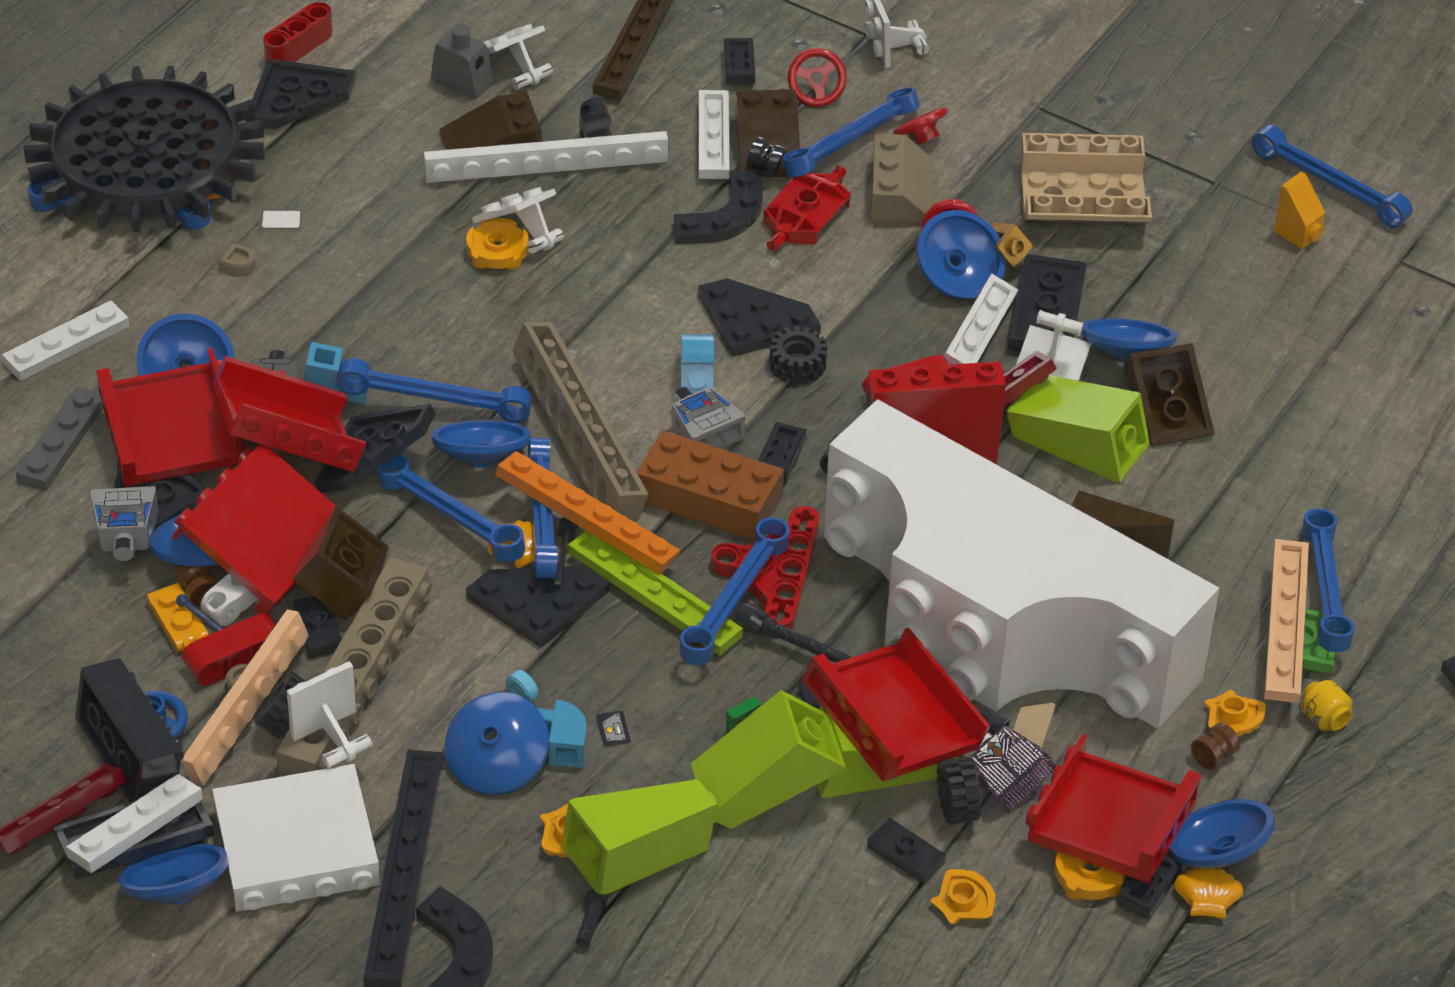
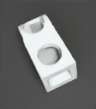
(227, 600)

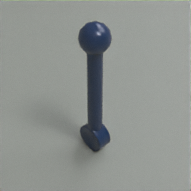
(183, 601)

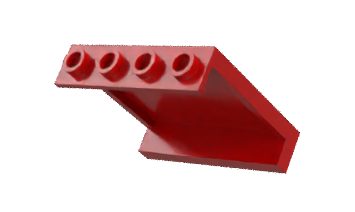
(950, 399)
(285, 413)
(167, 423)
(257, 523)
(897, 707)
(1110, 813)

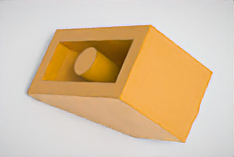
(1299, 212)

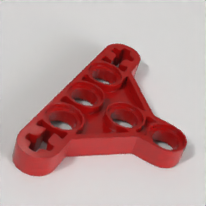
(773, 578)

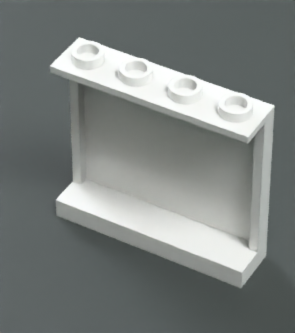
(296, 837)

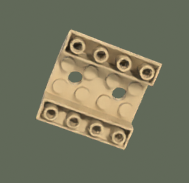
(1083, 178)

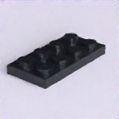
(1048, 286)
(184, 829)

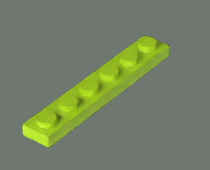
(649, 588)

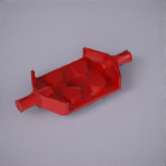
(801, 221)

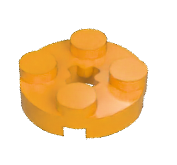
(506, 255)
(1086, 884)

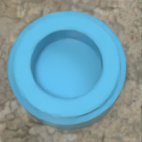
(522, 685)

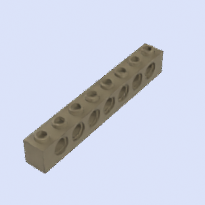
(579, 419)
(368, 646)

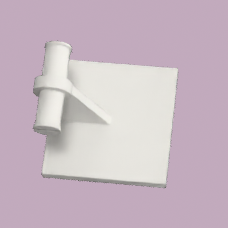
(888, 36)
(514, 41)
(530, 214)
(1066, 352)
(320, 705)

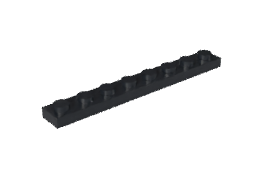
(403, 869)

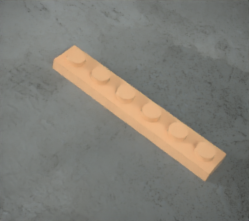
(1286, 621)
(244, 698)

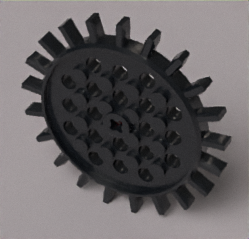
(144, 148)

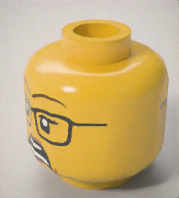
(1326, 705)

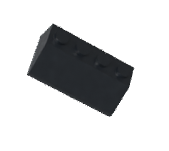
(126, 728)

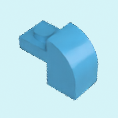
(697, 361)
(323, 369)
(567, 735)

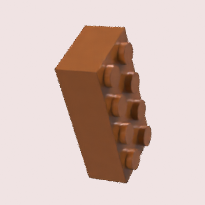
(710, 484)

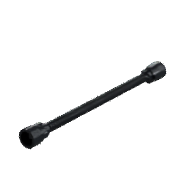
(757, 621)

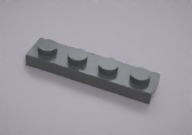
(60, 439)

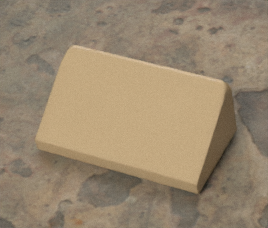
(1035, 722)

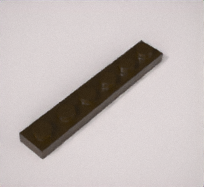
(630, 47)

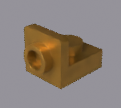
(1012, 244)

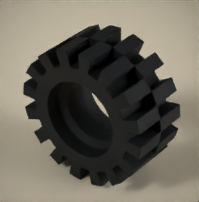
(798, 367)
(274, 713)
(958, 790)

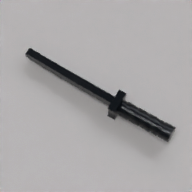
(566, 531)
(594, 904)

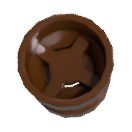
(195, 582)
(1218, 743)

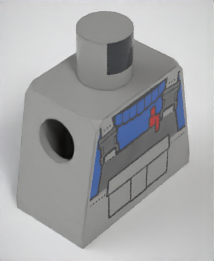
(707, 417)
(125, 519)

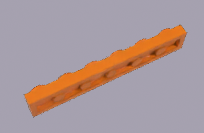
(587, 512)

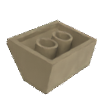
(900, 180)

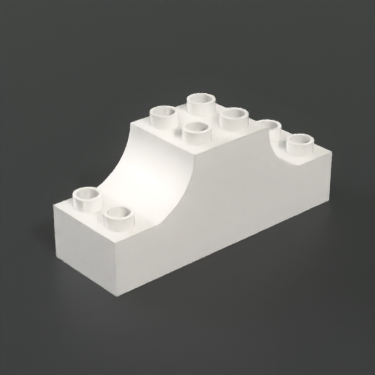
(1011, 579)

